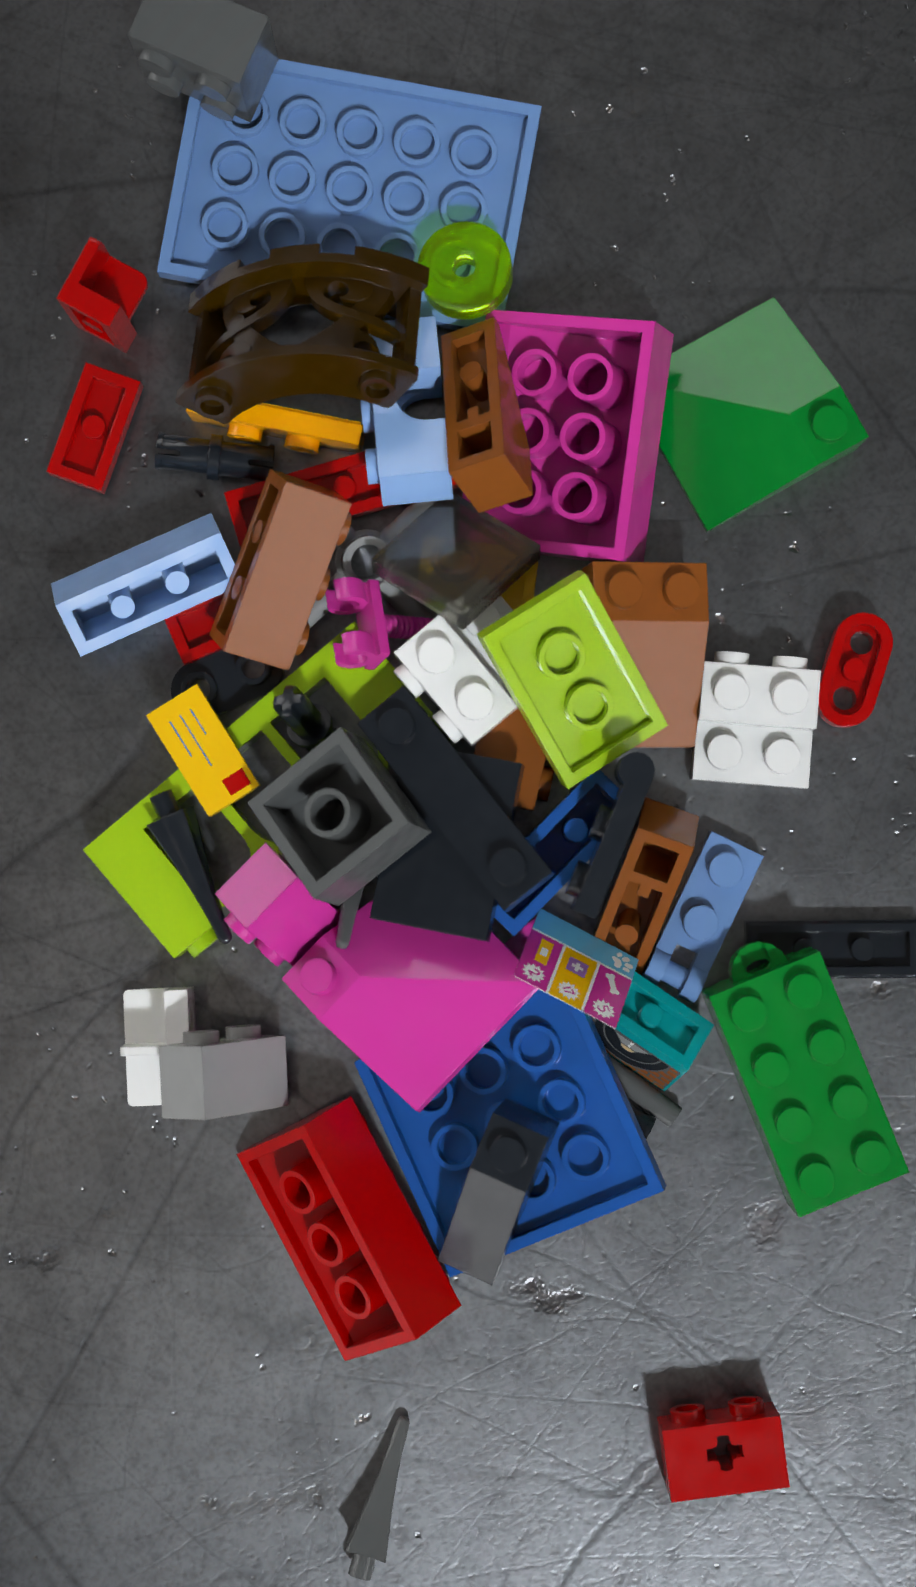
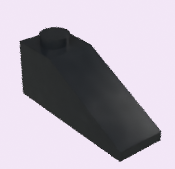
(497, 1189)

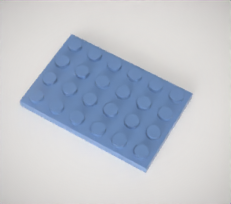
(346, 167)

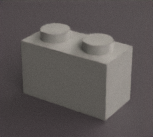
(223, 1075)

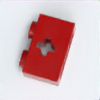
(752, 1458)

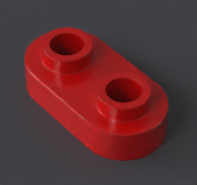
(853, 671)

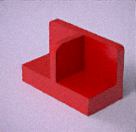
(103, 295)

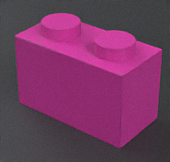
(275, 908)

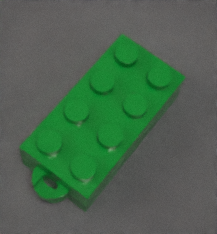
(803, 1077)

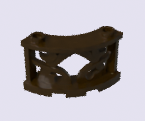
(241, 368)

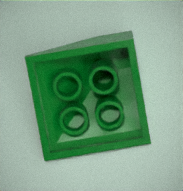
(751, 414)

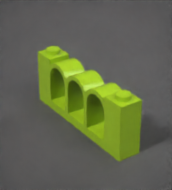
(137, 862)

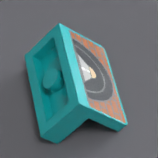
(655, 1034)

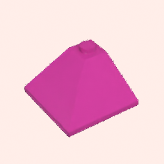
(410, 999)

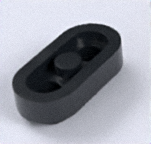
(227, 680)

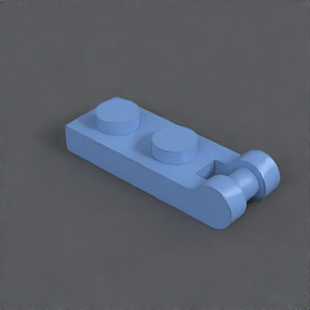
(703, 914)

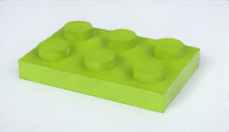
(572, 679)

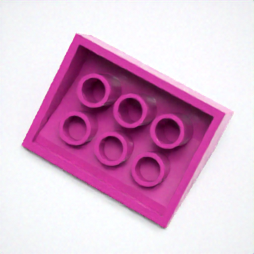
(592, 428)

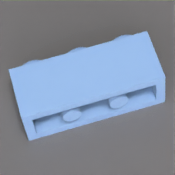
(144, 584)

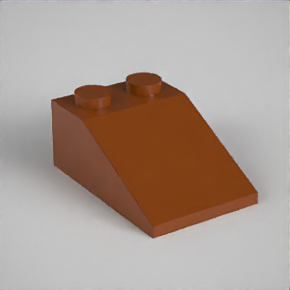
(664, 626)

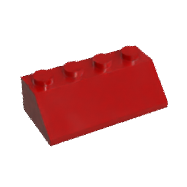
(349, 1231)

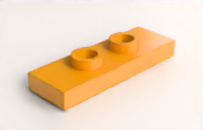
(300, 429)

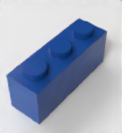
(562, 842)

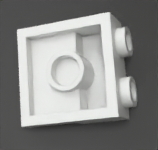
(457, 675)
(756, 721)

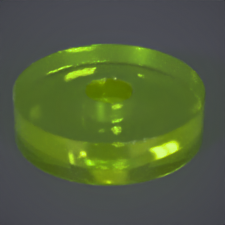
(461, 245)

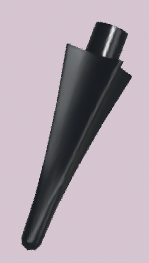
(181, 840)

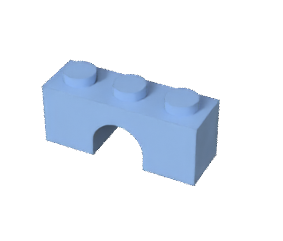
(410, 451)

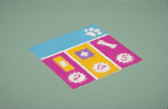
(576, 968)

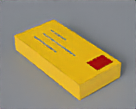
(203, 750)

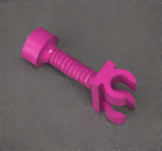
(370, 643)

